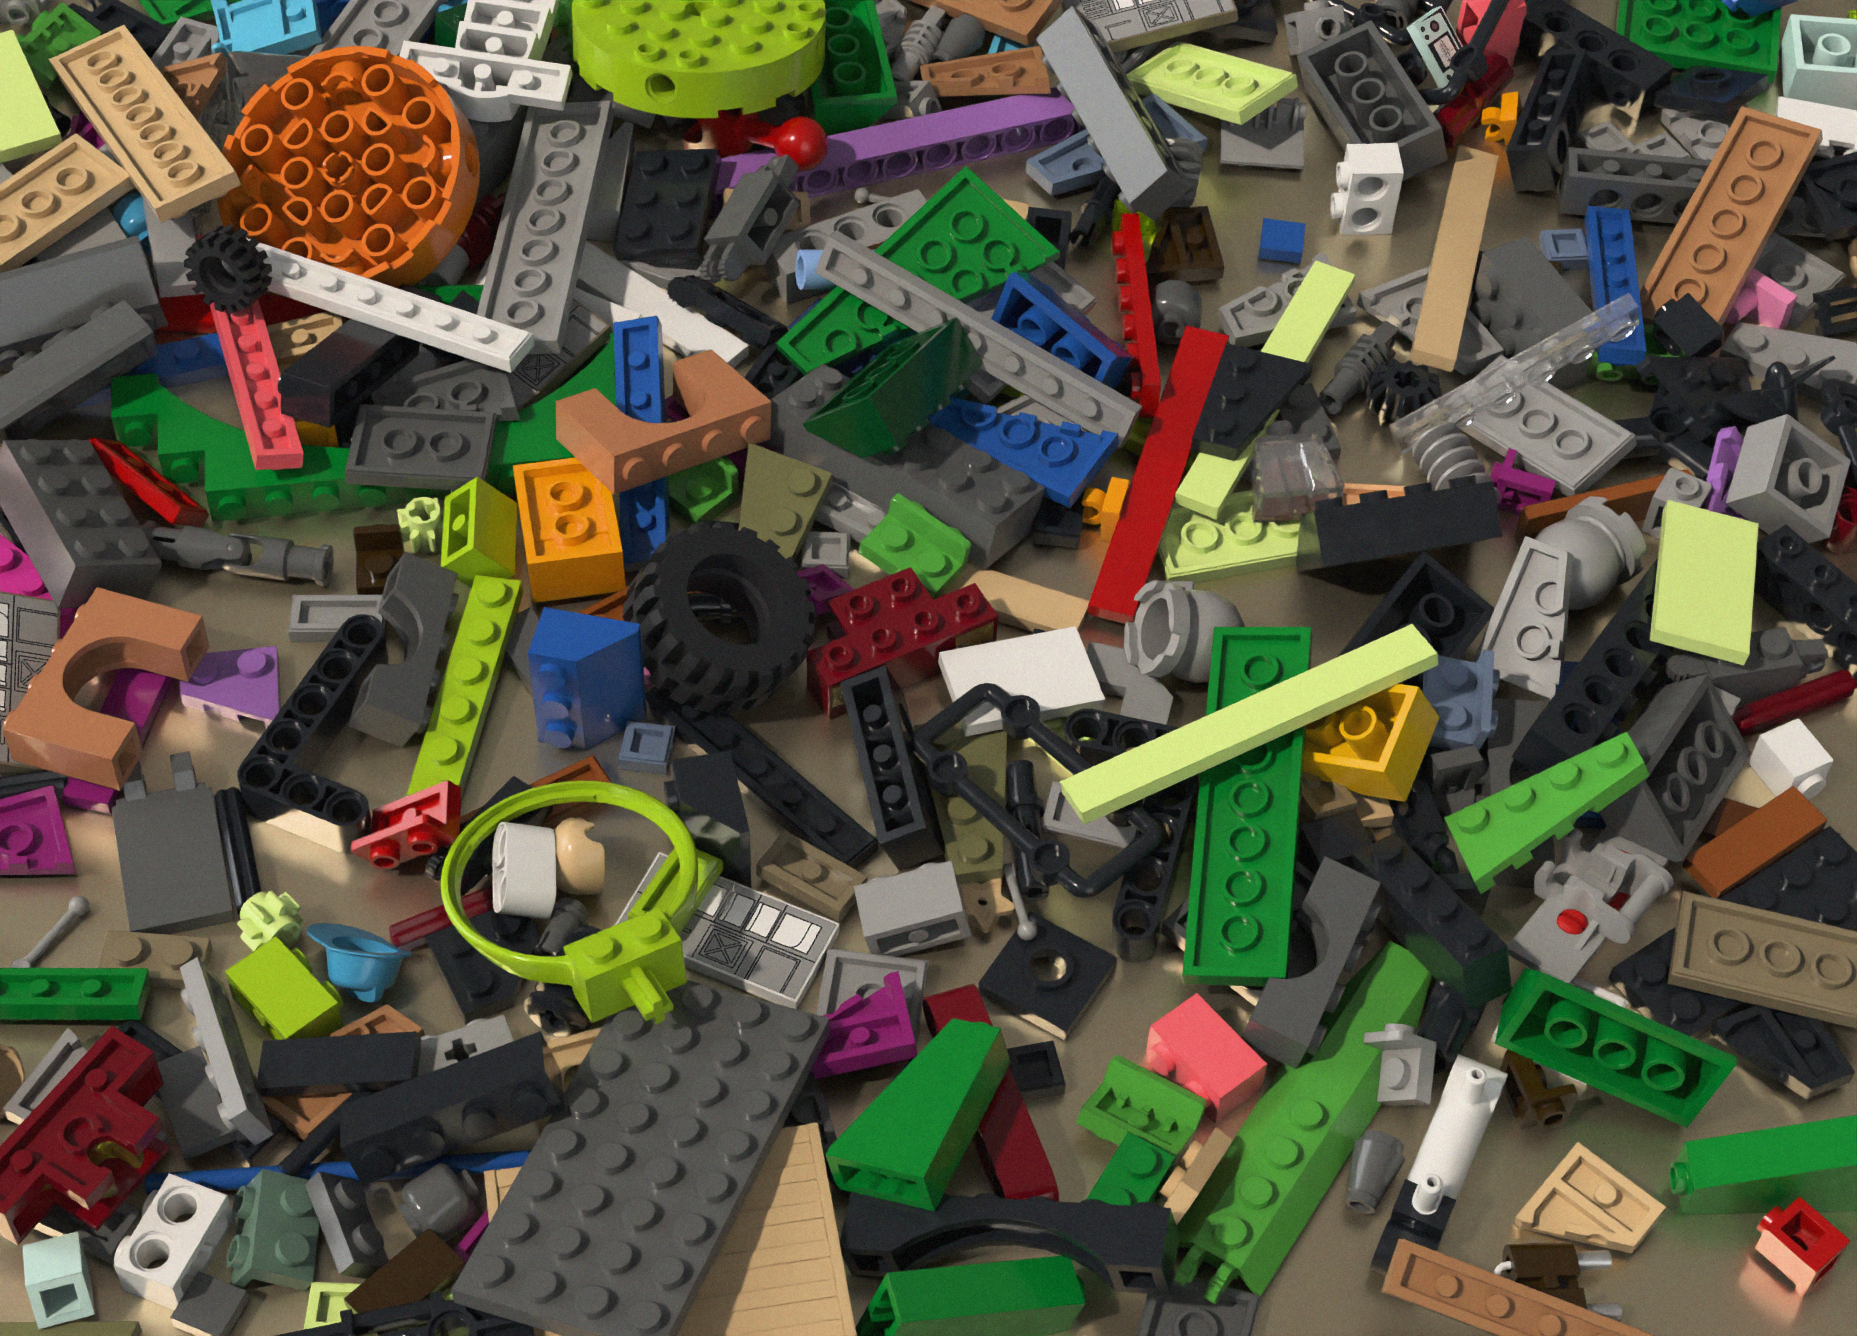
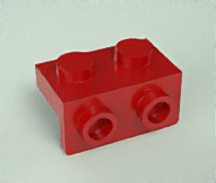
(412, 826)

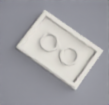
(1040, 665)

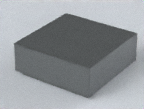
(209, 1307)

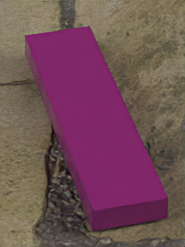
(132, 697)

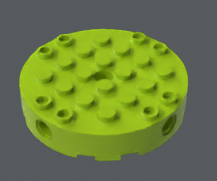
(710, 49)

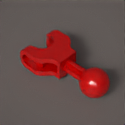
(736, 133)

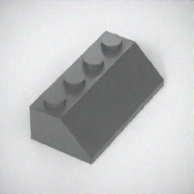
(66, 290)
(72, 369)
(1691, 763)

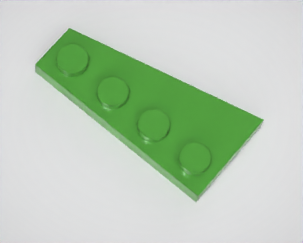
(1521, 817)

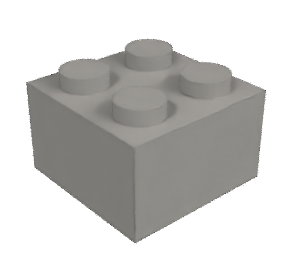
(1788, 479)

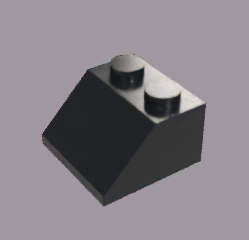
(711, 806)

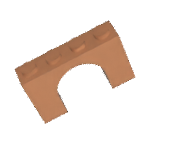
(630, 452)
(105, 636)

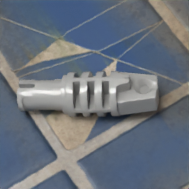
(918, 45)

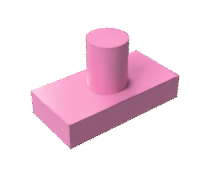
(1763, 302)

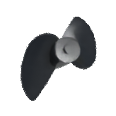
(1776, 394)

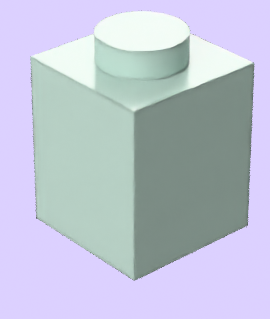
(58, 1280)

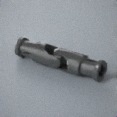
(209, 550)

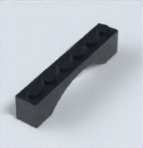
(1122, 1244)

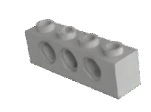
(865, 225)

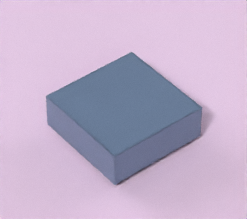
(1566, 247)
(647, 747)

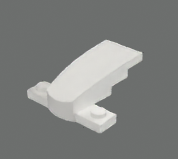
(498, 60)

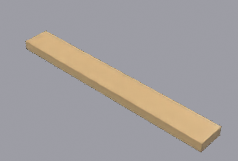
(1454, 259)

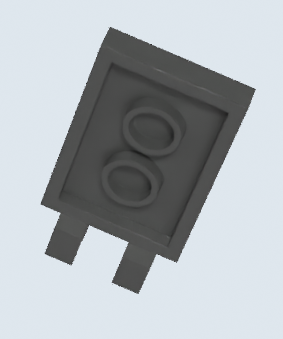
(171, 854)

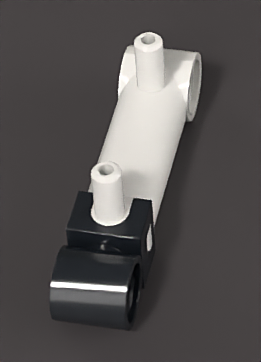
(1442, 1160)

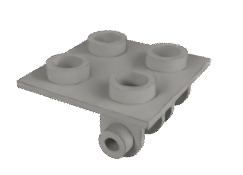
(1268, 138)

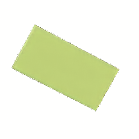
(1212, 82)
(24, 114)
(1224, 547)
(1705, 582)

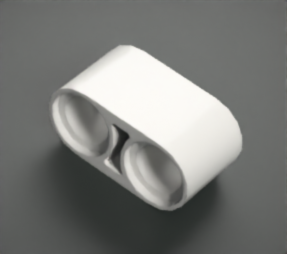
(524, 870)

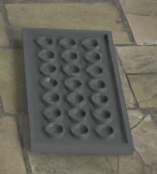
(644, 1167)

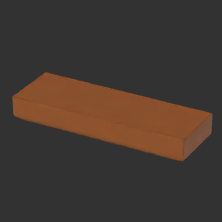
(1754, 843)

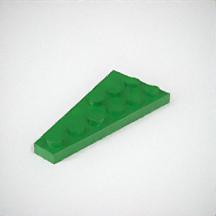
(957, 241)

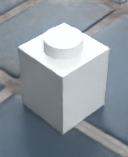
(1791, 758)

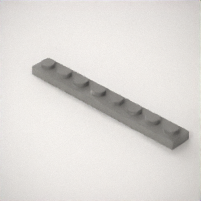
(1000, 349)

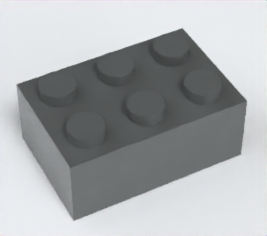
(1526, 301)

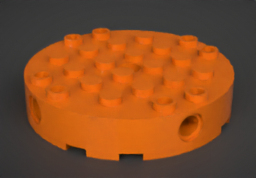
(355, 165)

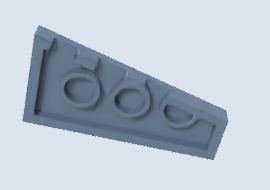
(1077, 165)

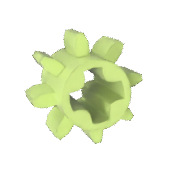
(422, 524)
(270, 916)

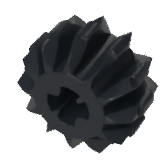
(1400, 390)

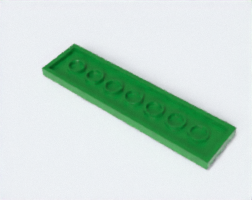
(1247, 823)

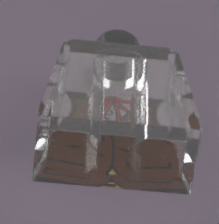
(1290, 474)

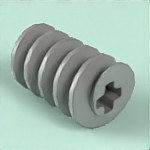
(1448, 455)

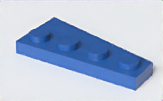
(1052, 455)

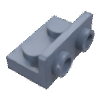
(1463, 700)

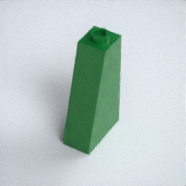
(924, 1119)
(1770, 1169)
(977, 1300)

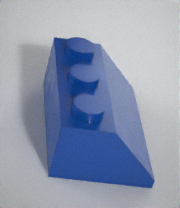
(1052, 324)
(585, 678)

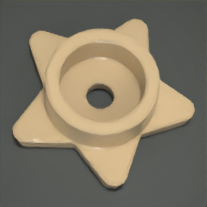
(989, 914)

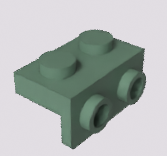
(274, 1232)

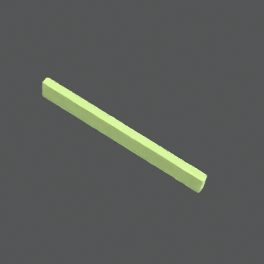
(1294, 337)
(1248, 723)

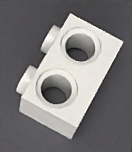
(1368, 189)
(184, 1245)

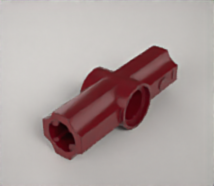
(1467, 108)

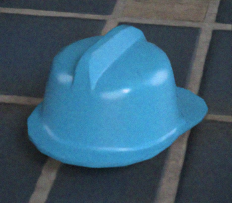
(358, 960)

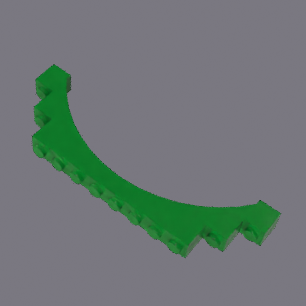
(207, 450)

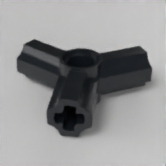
(1666, 439)

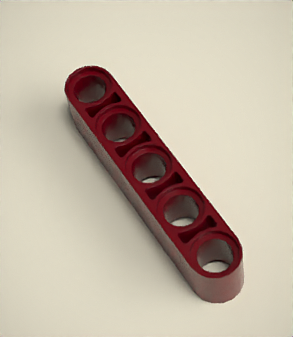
(1006, 1133)

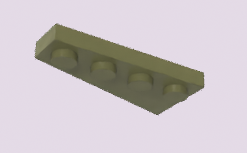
(965, 834)

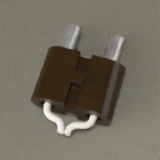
(1555, 1271)

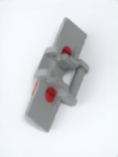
(1585, 902)

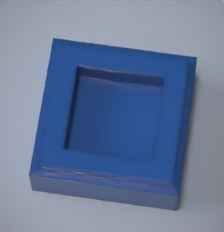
(1282, 240)

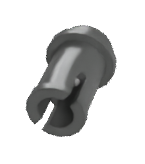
(565, 918)

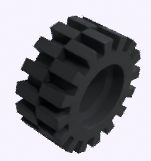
(242, 258)

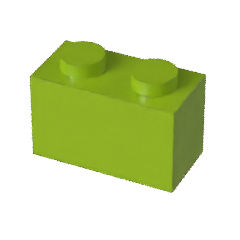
(479, 532)
(283, 995)

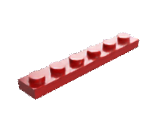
(1138, 320)

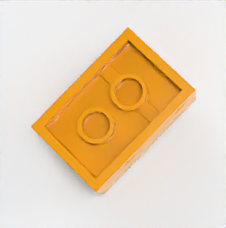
(568, 531)

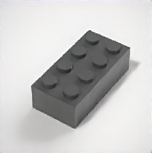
(1371, 98)
(74, 521)

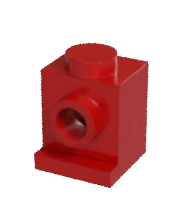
(1801, 1243)

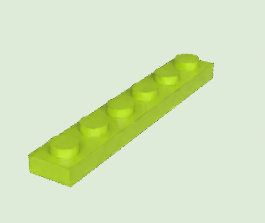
(468, 683)

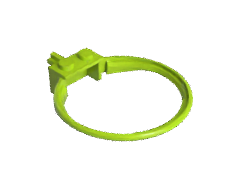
(615, 966)

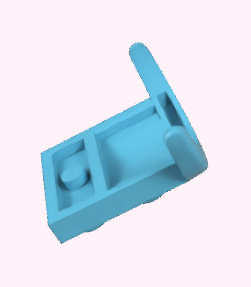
(266, 26)

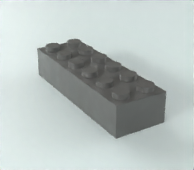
(940, 472)

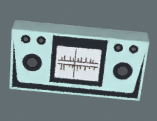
(1436, 43)

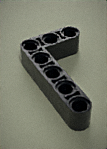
(278, 770)
(1134, 906)

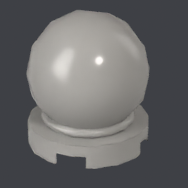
(1603, 549)
(1176, 630)

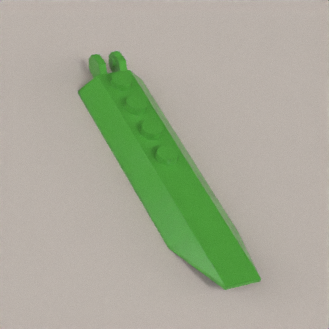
(1299, 1133)

